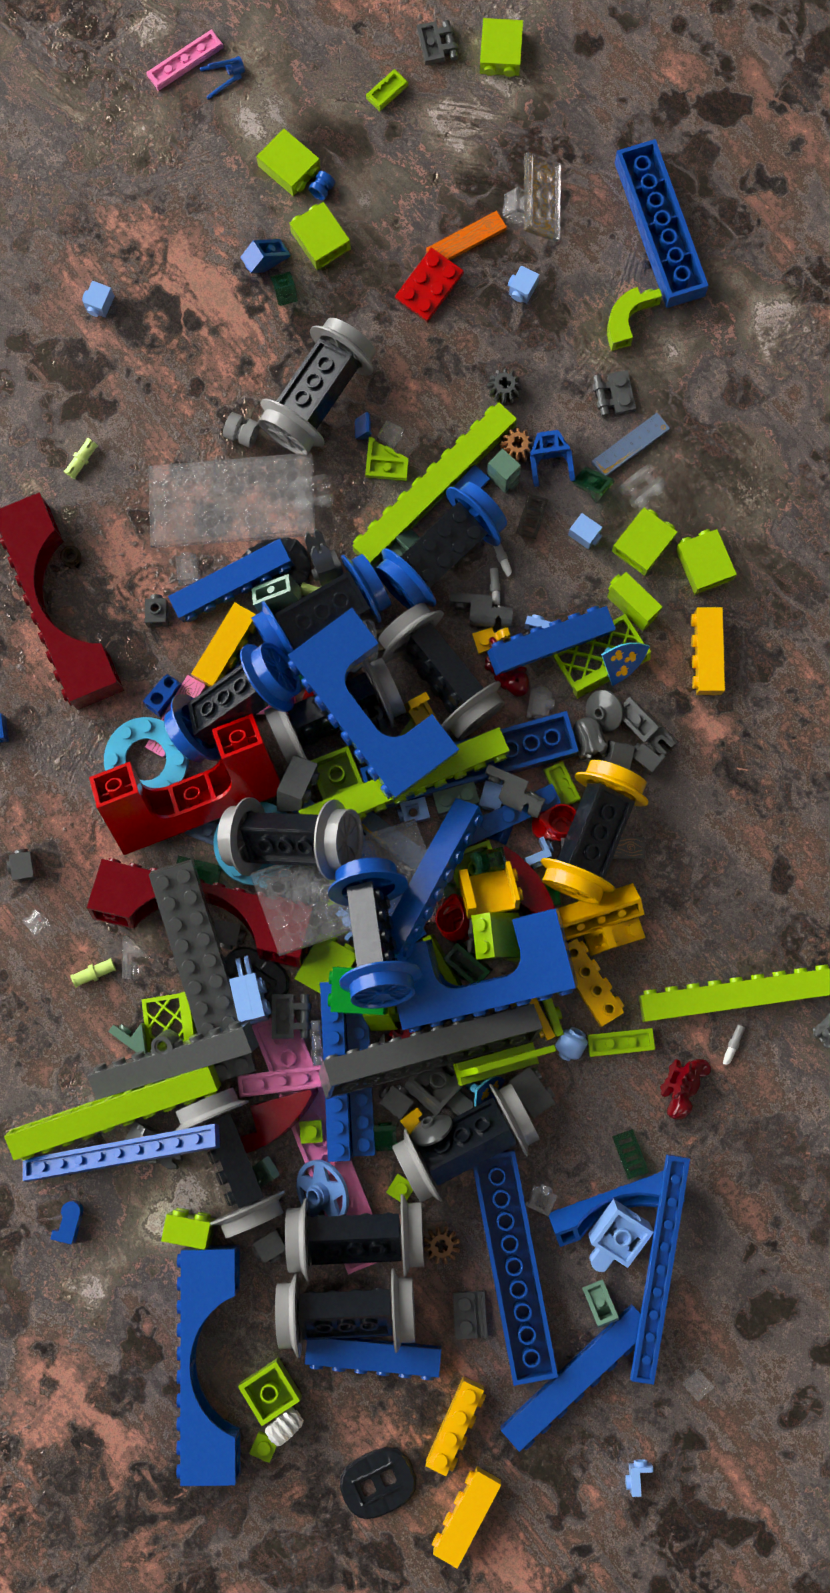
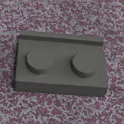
(469, 1314)

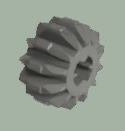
(497, 390)

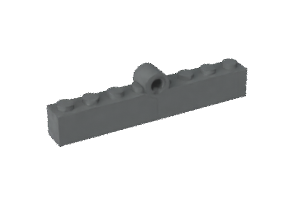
(172, 1059)

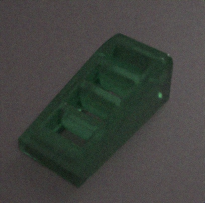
(636, 1172)

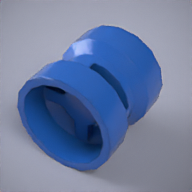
(322, 184)

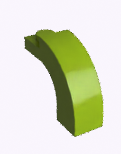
(618, 327)

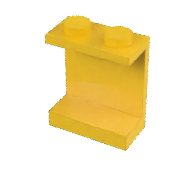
(490, 891)

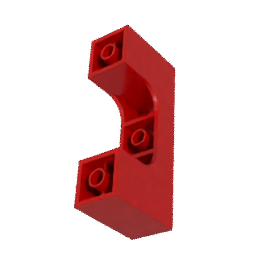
(149, 815)

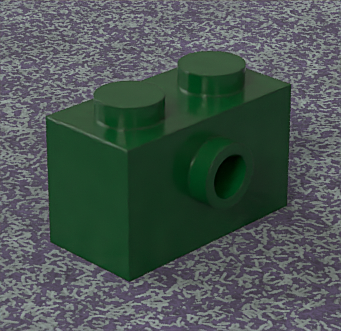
(466, 964)

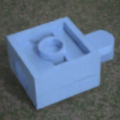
(249, 994)
(618, 1236)

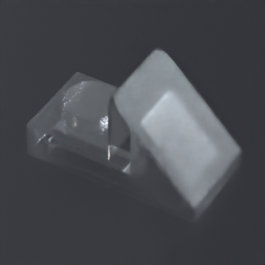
(131, 950)

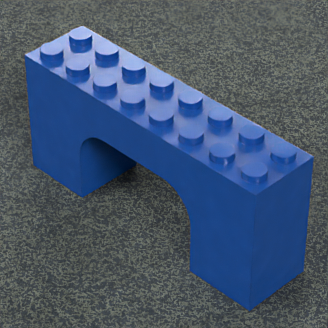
(324, 666)
(542, 970)

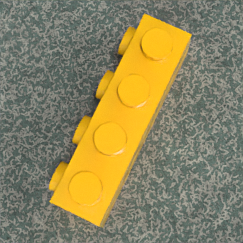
(225, 646)
(708, 651)
(613, 908)
(592, 987)
(454, 1426)
(466, 1517)

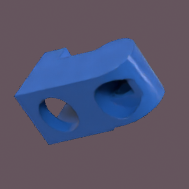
(162, 695)
(70, 1224)

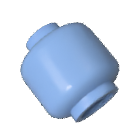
(571, 1044)

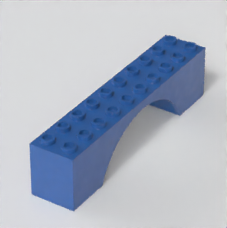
(207, 1441)

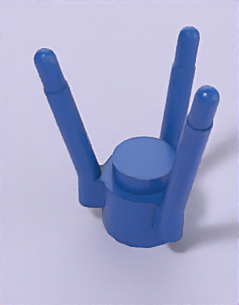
(233, 66)

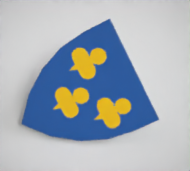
(623, 660)
(483, 1091)

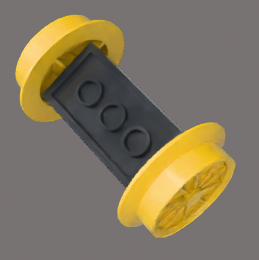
(595, 831)

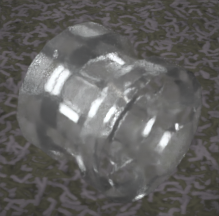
(36, 922)

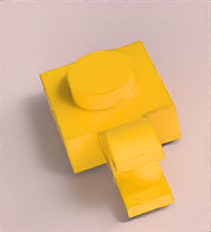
(482, 638)

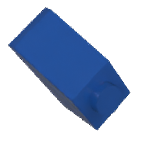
(264, 255)

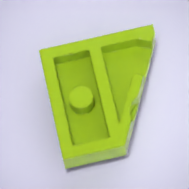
(385, 463)

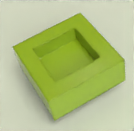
(311, 1131)
(399, 1186)
(263, 1447)

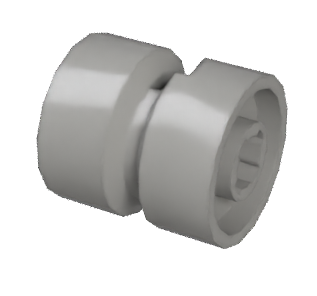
(238, 428)

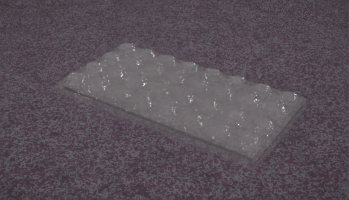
(231, 500)
(298, 898)

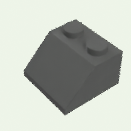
(296, 784)

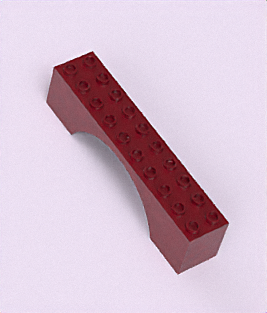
(31, 540)
(126, 897)

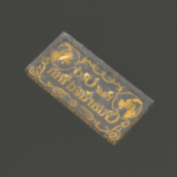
(542, 196)

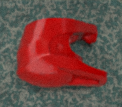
(553, 822)
(454, 923)

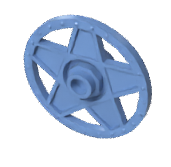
(320, 1190)

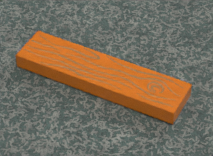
(470, 236)

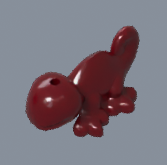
(514, 681)
(683, 1083)

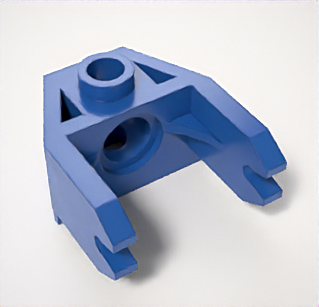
(542, 451)

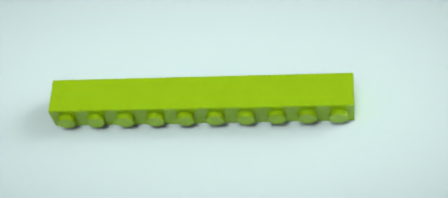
(433, 485)
(471, 755)
(735, 994)
(110, 1111)

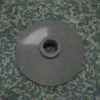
(610, 707)
(431, 1130)

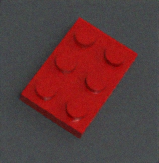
(429, 284)

